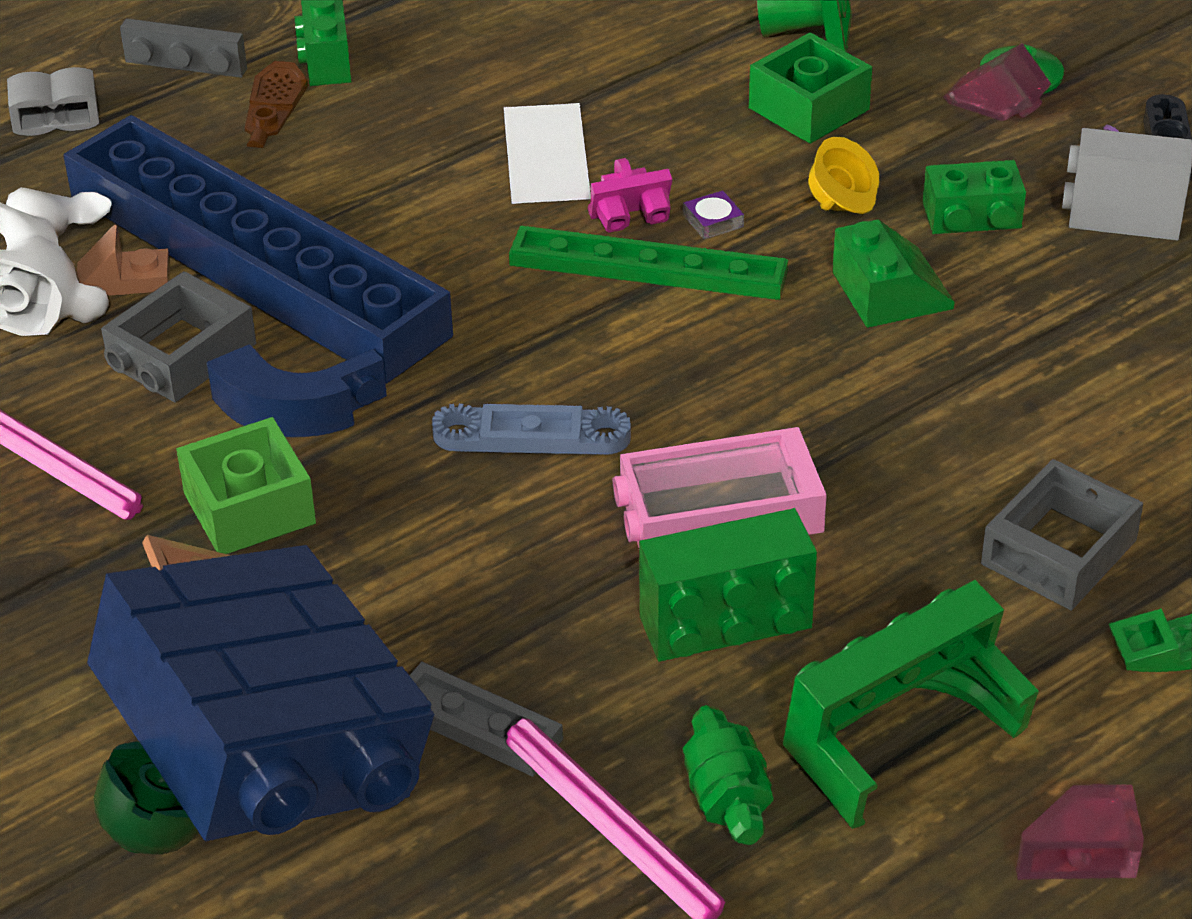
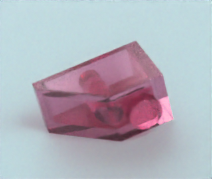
(1002, 86)
(1084, 836)

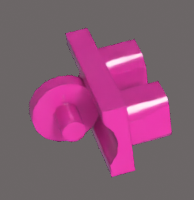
(629, 192)

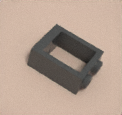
(221, 318)
(1044, 566)

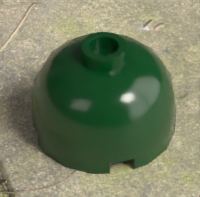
(139, 805)

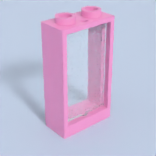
(719, 483)

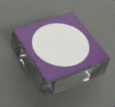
(713, 214)

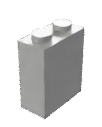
(1128, 183)

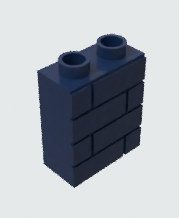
(258, 691)

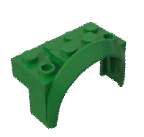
(935, 648)

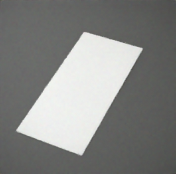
(546, 153)

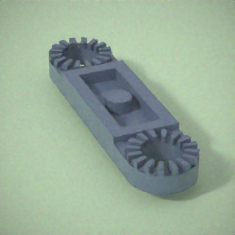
(531, 429)

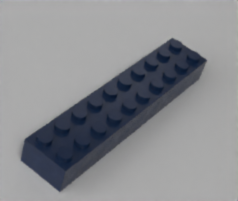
(262, 246)

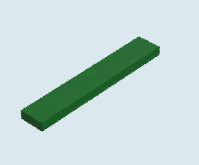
(649, 262)

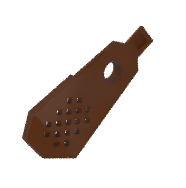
(273, 99)

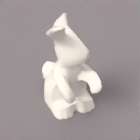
(35, 272)

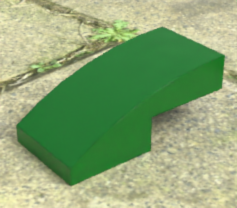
(1153, 643)

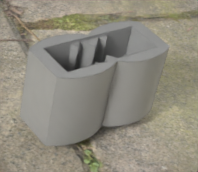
(52, 101)

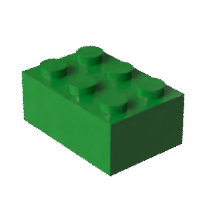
(727, 584)

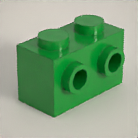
(323, 41)
(974, 197)

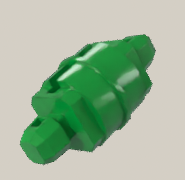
(728, 774)

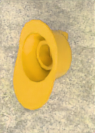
(844, 176)

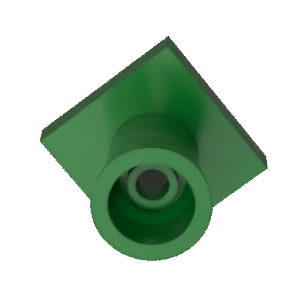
(789, 15)

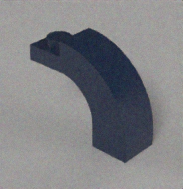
(299, 402)

